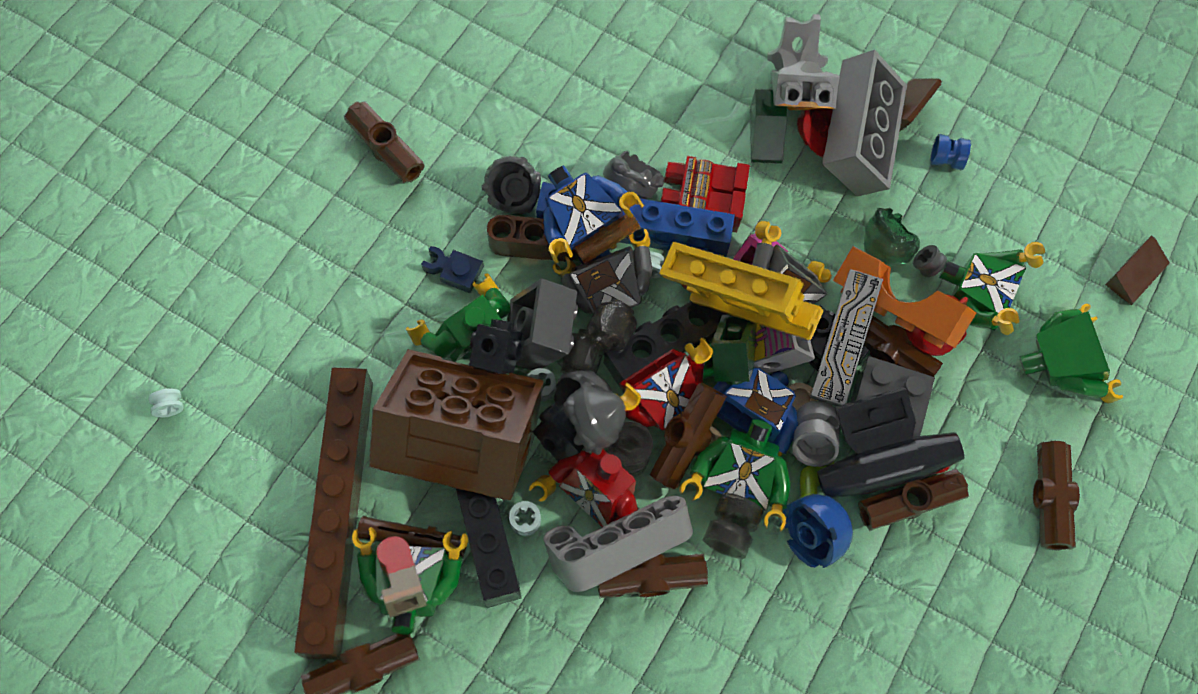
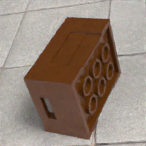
(455, 424)

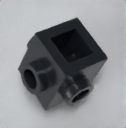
(496, 347)
(557, 433)

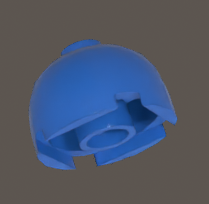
(818, 529)

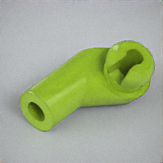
(809, 480)

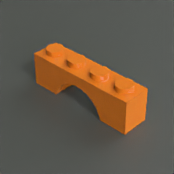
(937, 315)

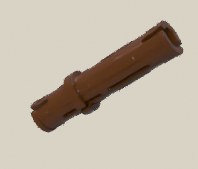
(413, 535)

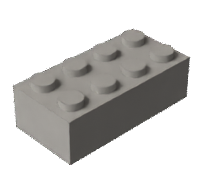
(865, 124)

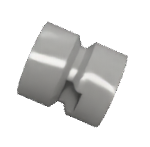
(816, 434)

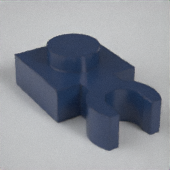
(456, 271)

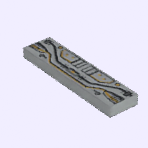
(846, 338)

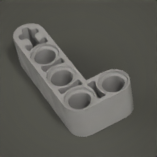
(619, 545)

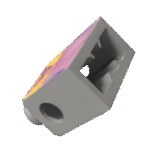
(780, 350)

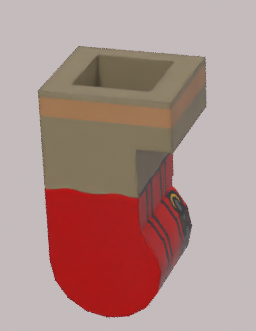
(399, 566)

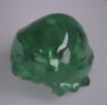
(889, 239)

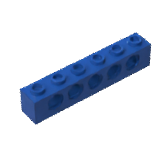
(670, 224)

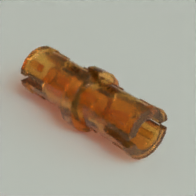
(606, 238)

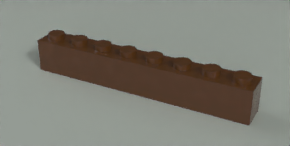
(334, 516)

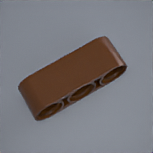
(517, 241)

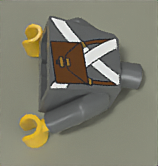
(780, 261)
(615, 276)

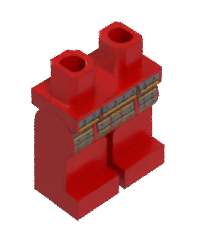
(708, 186)

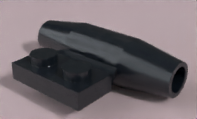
(885, 449)

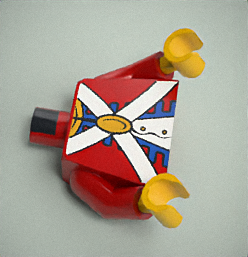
(664, 386)
(594, 483)

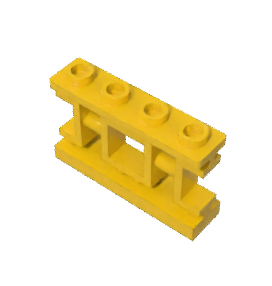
(742, 290)

